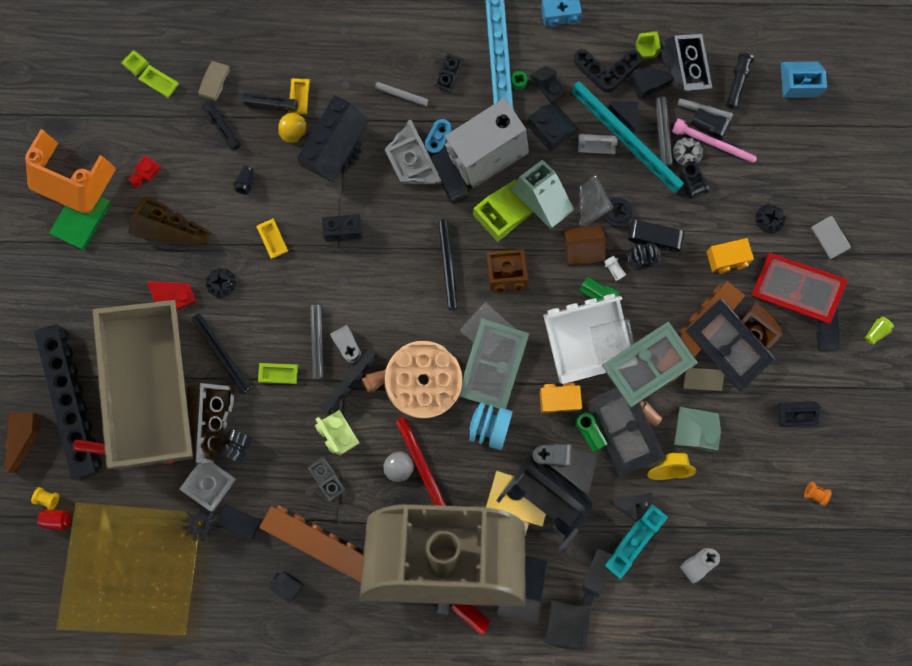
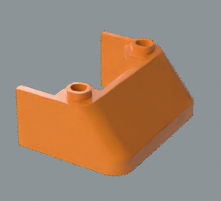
(77, 193)

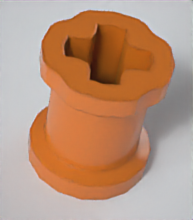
(817, 493)

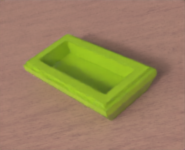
(158, 81)
(277, 373)

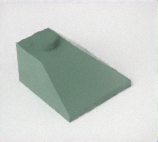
(698, 429)

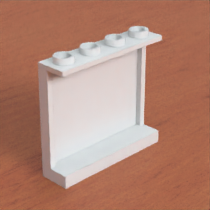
(572, 338)

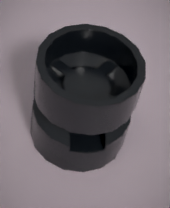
(235, 445)

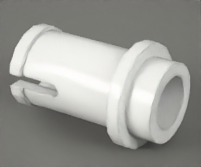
(615, 268)

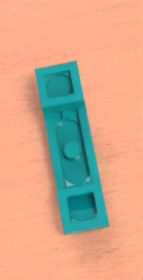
(635, 541)

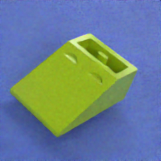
(501, 212)

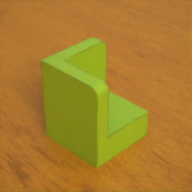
(648, 45)

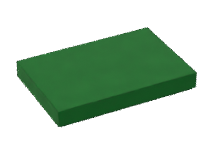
(78, 227)

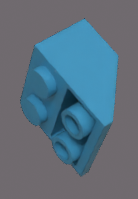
(803, 79)

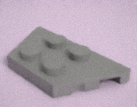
(411, 158)

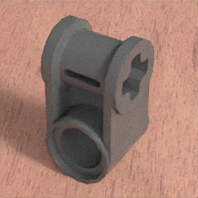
(556, 455)

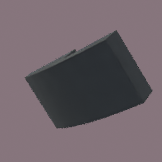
(449, 72)

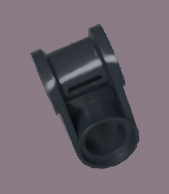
(695, 183)

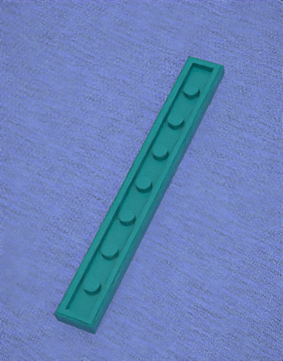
(627, 137)

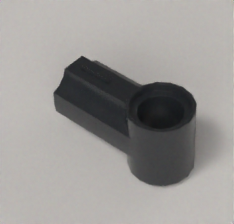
(715, 125)

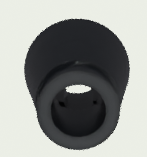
(243, 182)

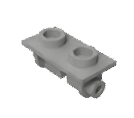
(597, 144)

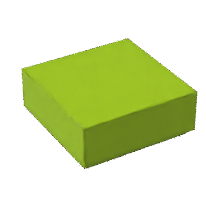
(134, 63)

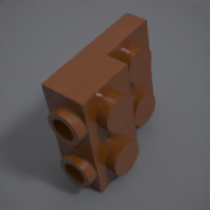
(507, 270)

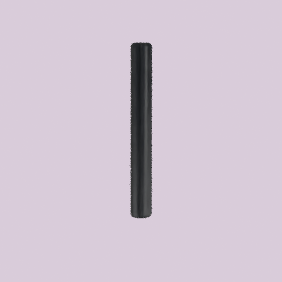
(448, 264)
(221, 354)

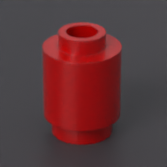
(54, 519)

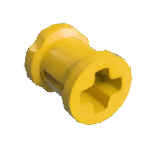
(45, 498)

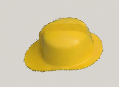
(672, 466)

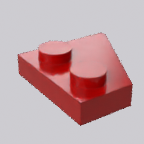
(167, 291)

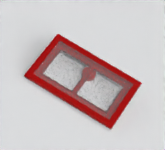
(799, 288)

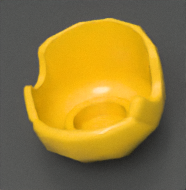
(292, 127)

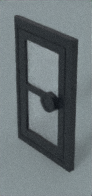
(730, 345)
(626, 431)

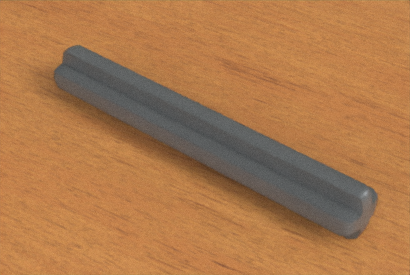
(663, 128)
(316, 339)

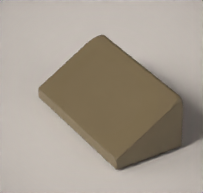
(703, 379)

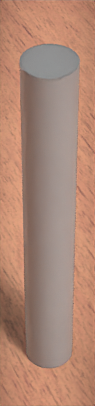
(402, 94)
(694, 106)

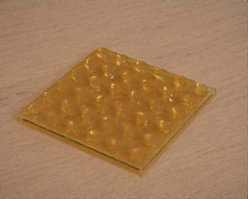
(128, 571)

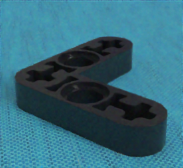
(604, 74)

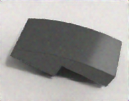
(326, 478)

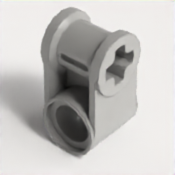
(345, 342)
(697, 566)

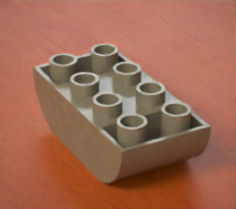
(444, 556)

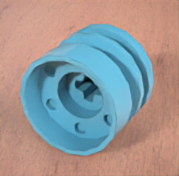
(490, 425)

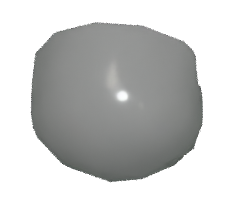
(398, 466)

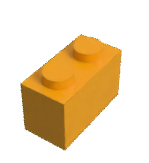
(730, 255)
(560, 399)

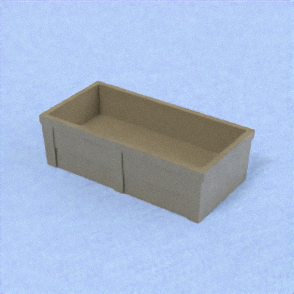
(142, 385)

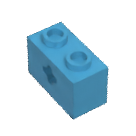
(552, 12)

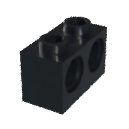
(342, 228)

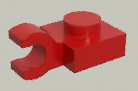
(146, 170)

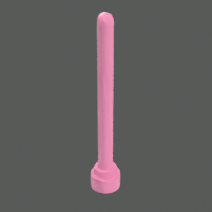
(680, 128)

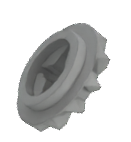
(679, 149)

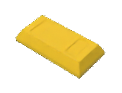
(300, 91)
(272, 238)

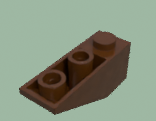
(22, 433)

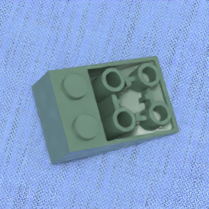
(543, 194)

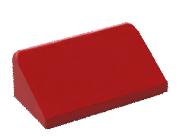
(472, 616)

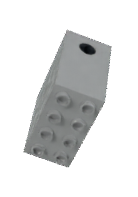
(487, 143)

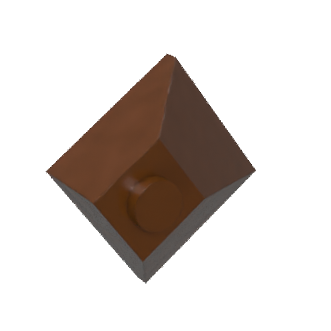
(762, 325)

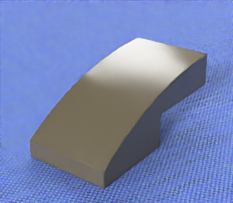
(213, 80)

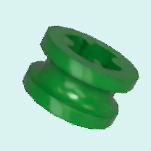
(519, 74)

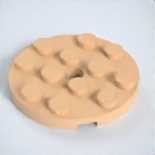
(418, 399)

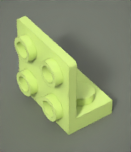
(337, 432)

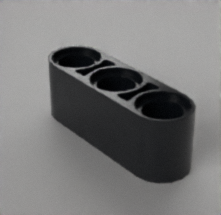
(450, 177)
(662, 236)

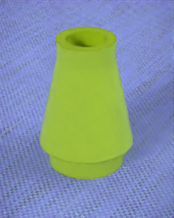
(879, 330)

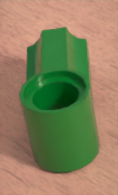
(594, 290)
(591, 434)

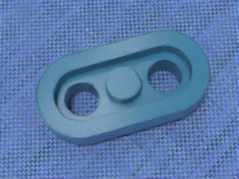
(437, 137)

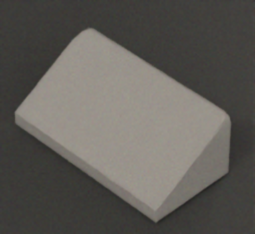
(831, 237)

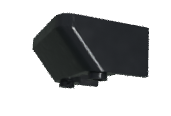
(552, 496)

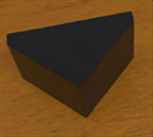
(626, 112)

